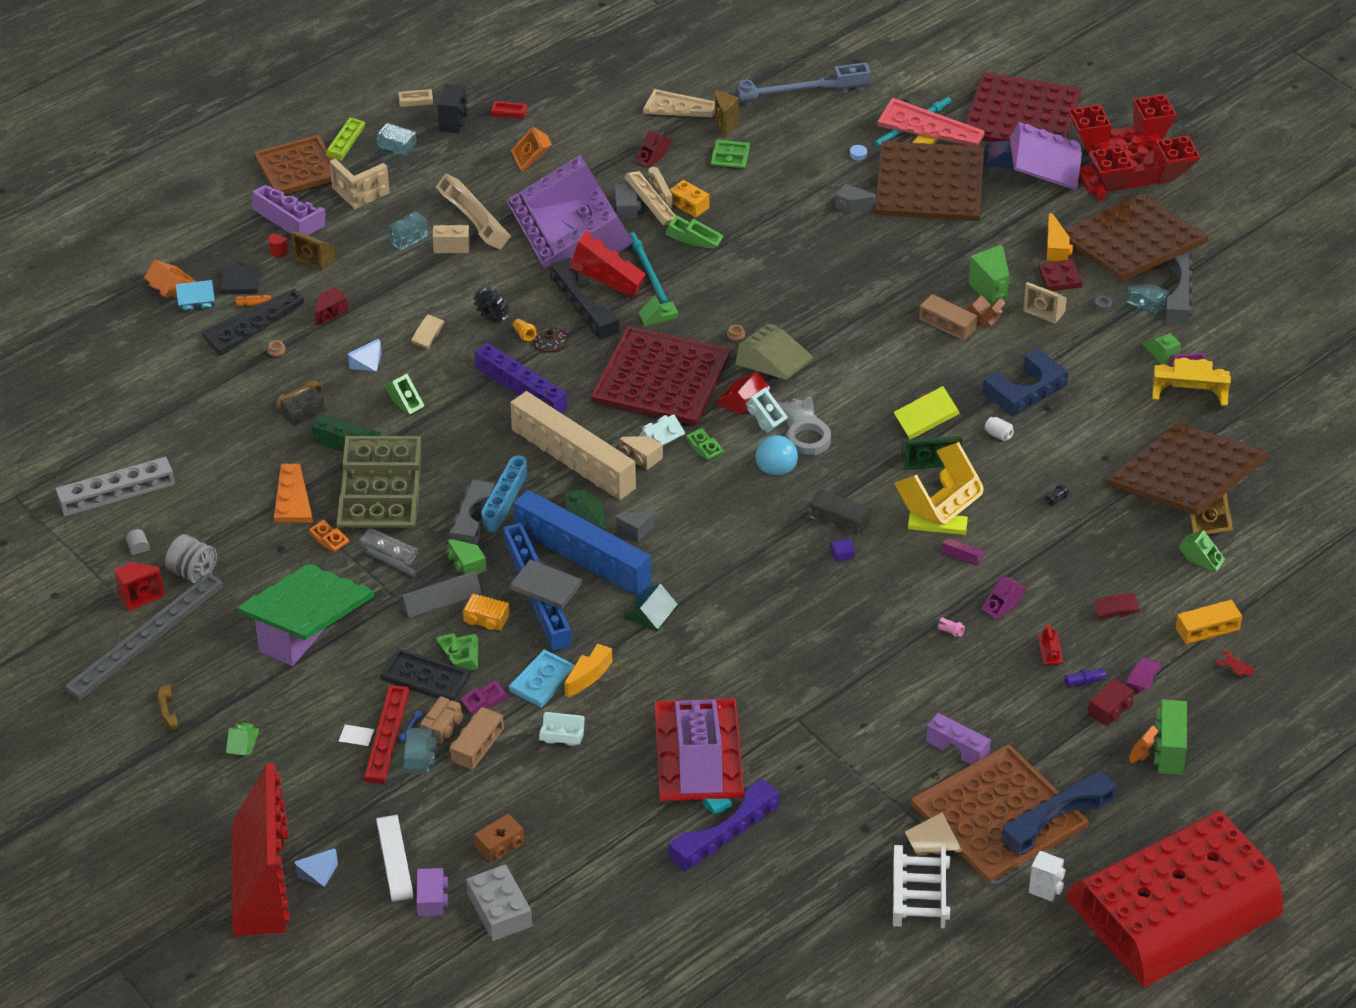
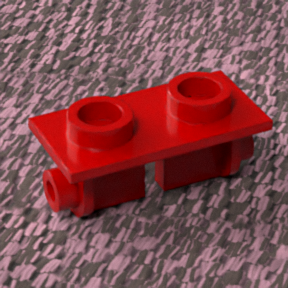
(1050, 646)

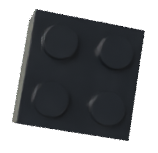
(452, 108)

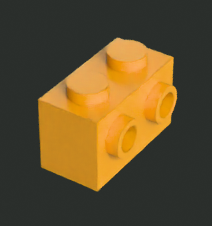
(689, 198)

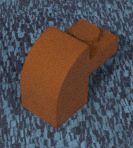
(986, 313)

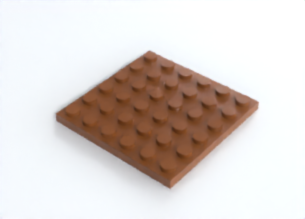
(987, 798)

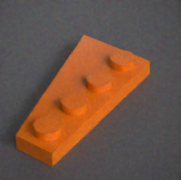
(292, 498)

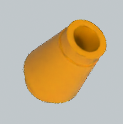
(525, 330)

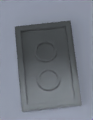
(546, 584)

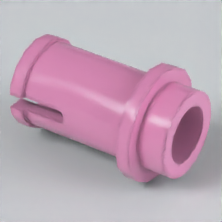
(956, 629)

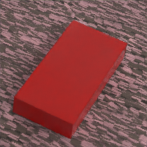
(509, 110)

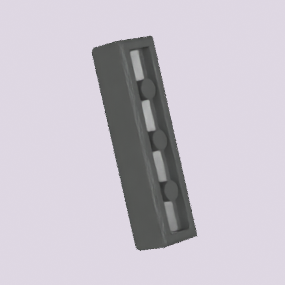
(441, 594)

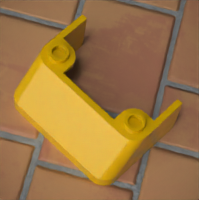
(959, 491)

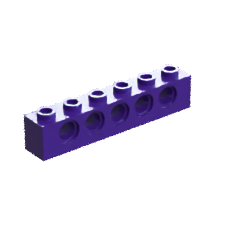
(518, 377)

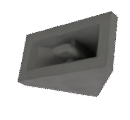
(635, 524)

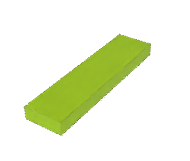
(345, 139)

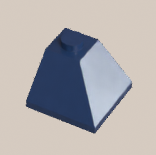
(999, 155)

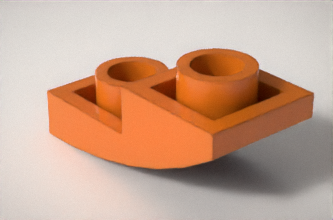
(328, 537)
(1141, 748)

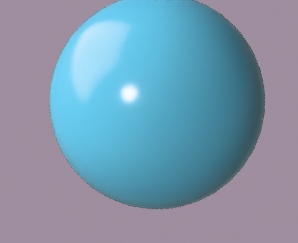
(776, 455)

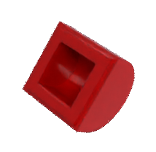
(278, 245)

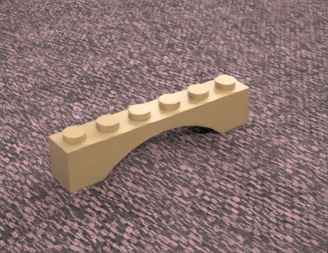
(487, 225)

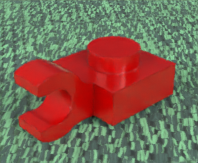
(1239, 666)

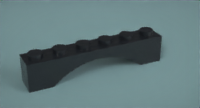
(600, 319)

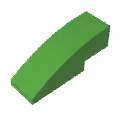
(693, 233)

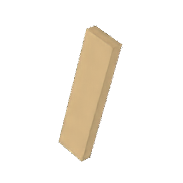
(650, 197)

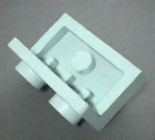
(665, 430)
(562, 728)

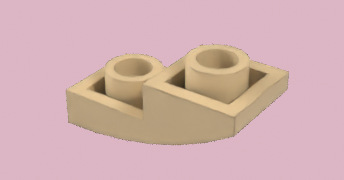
(427, 331)

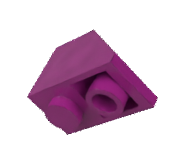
(1003, 597)

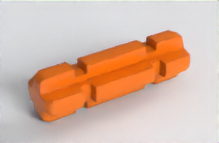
(251, 300)

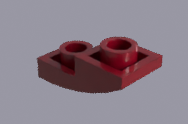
(1116, 604)

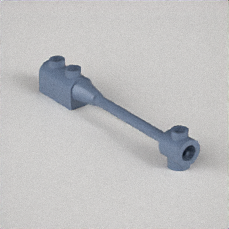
(843, 78)

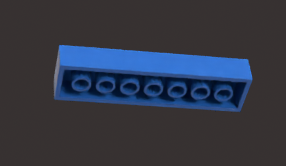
(583, 543)

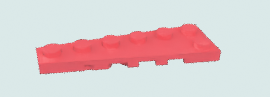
(918, 121)

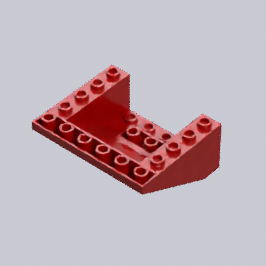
(256, 876)

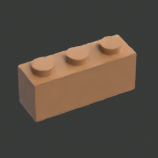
(948, 317)
(476, 738)

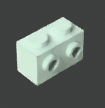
(766, 410)

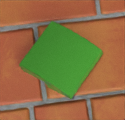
(730, 154)

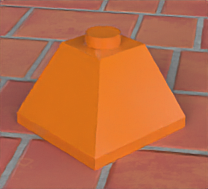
(530, 148)

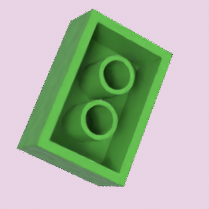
(1171, 737)

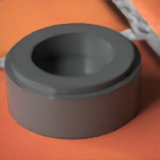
(1102, 304)

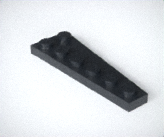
(242, 326)

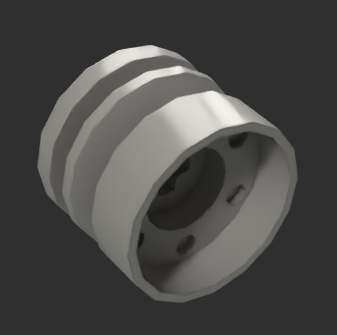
(190, 558)

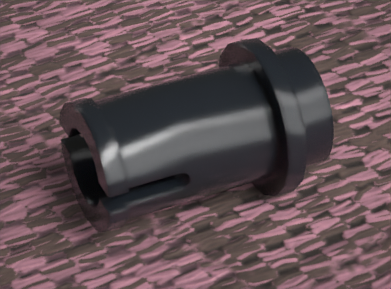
(1060, 492)

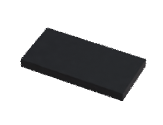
(425, 675)

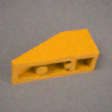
(1057, 241)

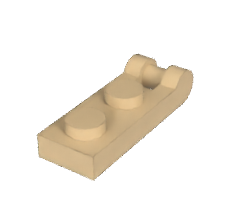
(659, 185)

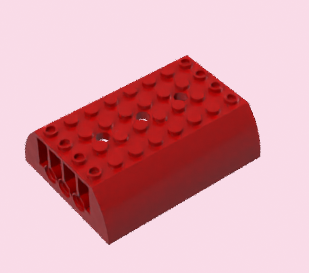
(1222, 896)

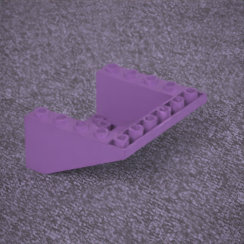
(576, 199)

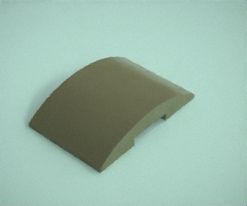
(380, 481)

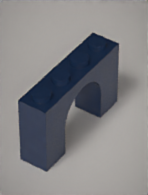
(1017, 398)

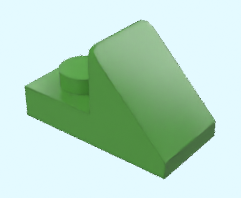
(655, 312)

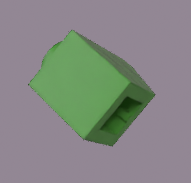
(1201, 551)
(466, 557)
(241, 739)

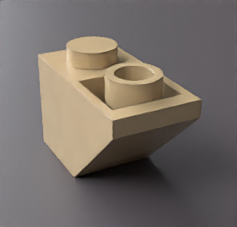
(642, 450)

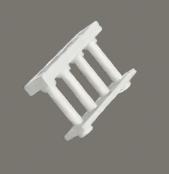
(902, 877)

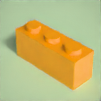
(1208, 621)

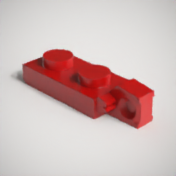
(1092, 182)

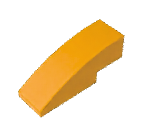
(588, 670)

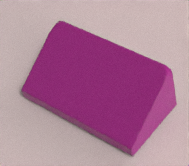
(962, 551)

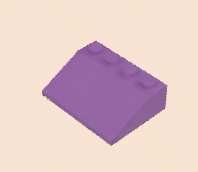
(1046, 155)

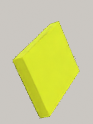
(926, 412)

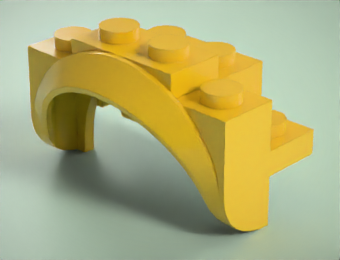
(1192, 374)

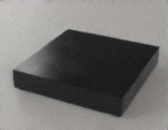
(240, 279)

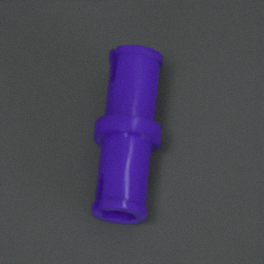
(1084, 677)

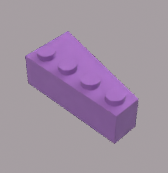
(287, 211)

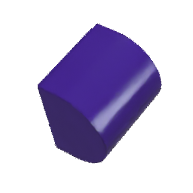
(842, 549)

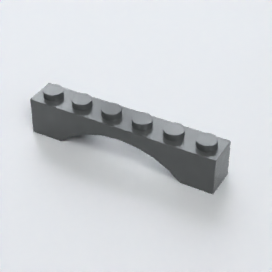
(1178, 302)

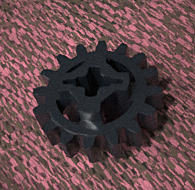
(491, 304)

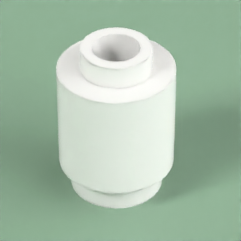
(999, 428)

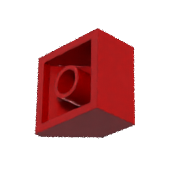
(741, 391)
(138, 584)

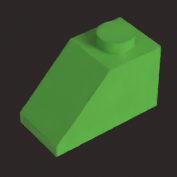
(1163, 347)
(404, 394)

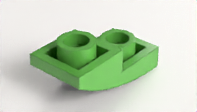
(703, 445)

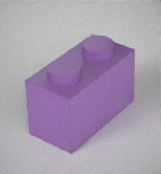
(430, 892)

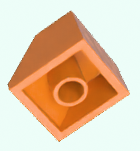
(165, 277)

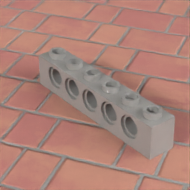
(115, 486)

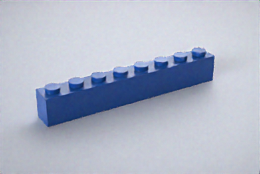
(550, 617)

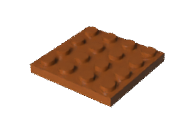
(295, 165)

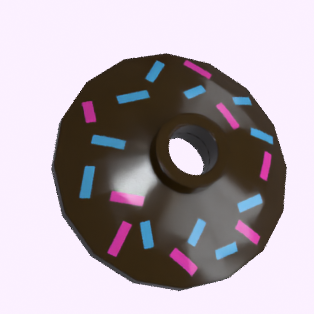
(550, 340)

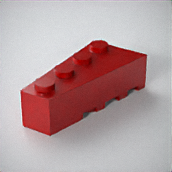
(606, 266)

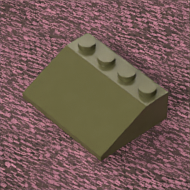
(772, 353)

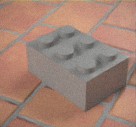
(499, 902)

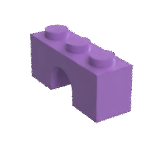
(972, 745)

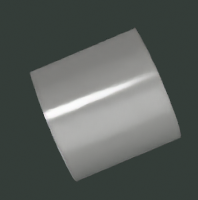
(137, 542)

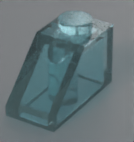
(1148, 298)

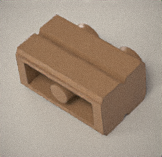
(443, 718)

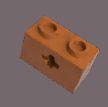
(499, 838)

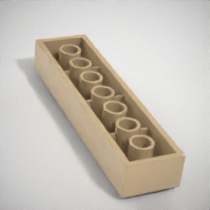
(573, 445)

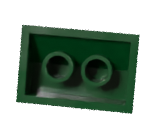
(332, 431)
(923, 452)

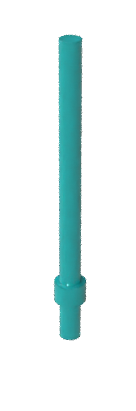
(935, 107)
(638, 247)

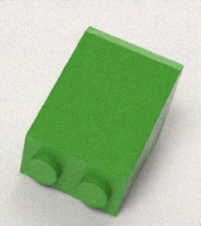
(990, 274)

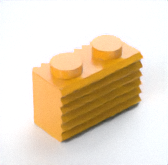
(486, 612)

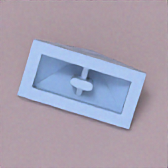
(366, 357)
(317, 868)

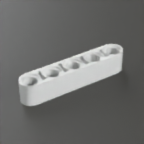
(394, 858)

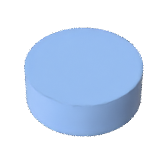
(858, 152)

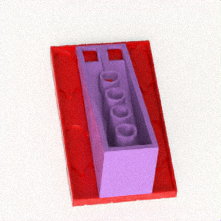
(698, 749)

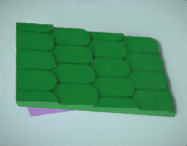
(299, 610)

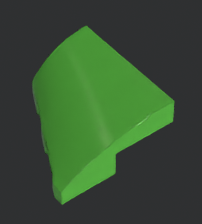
(461, 650)

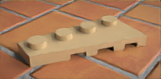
(679, 105)

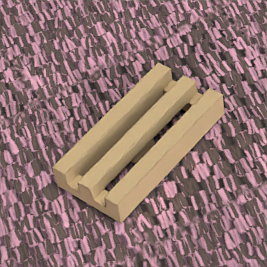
(415, 98)

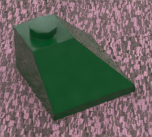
(586, 507)

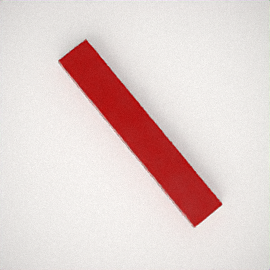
(386, 734)

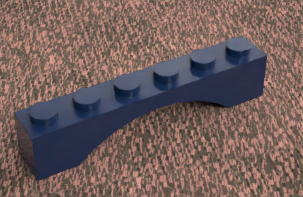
(1090, 793)

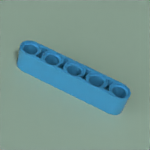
(504, 493)

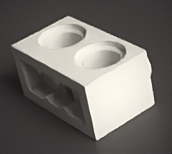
(1046, 876)

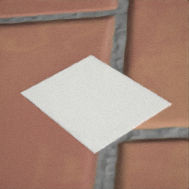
(356, 735)

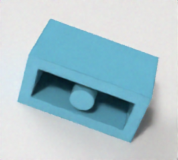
(195, 295)

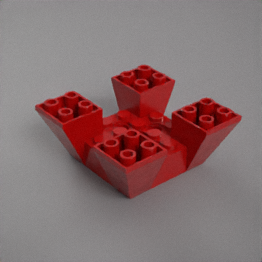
(1138, 152)

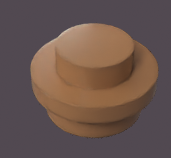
(736, 333)
(276, 348)

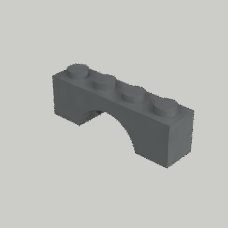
(465, 527)

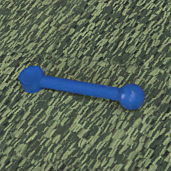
(417, 715)

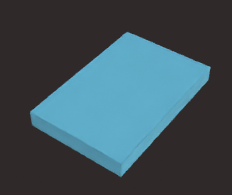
(541, 678)

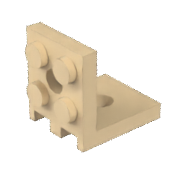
(358, 189)

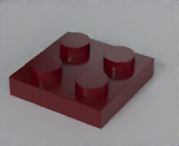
(1060, 275)

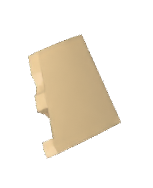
(933, 835)

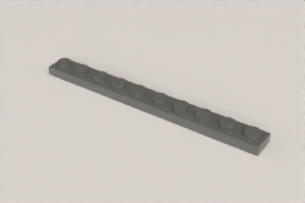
(143, 636)

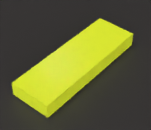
(955, 526)

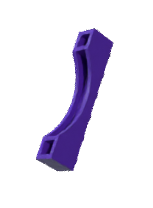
(693, 847)

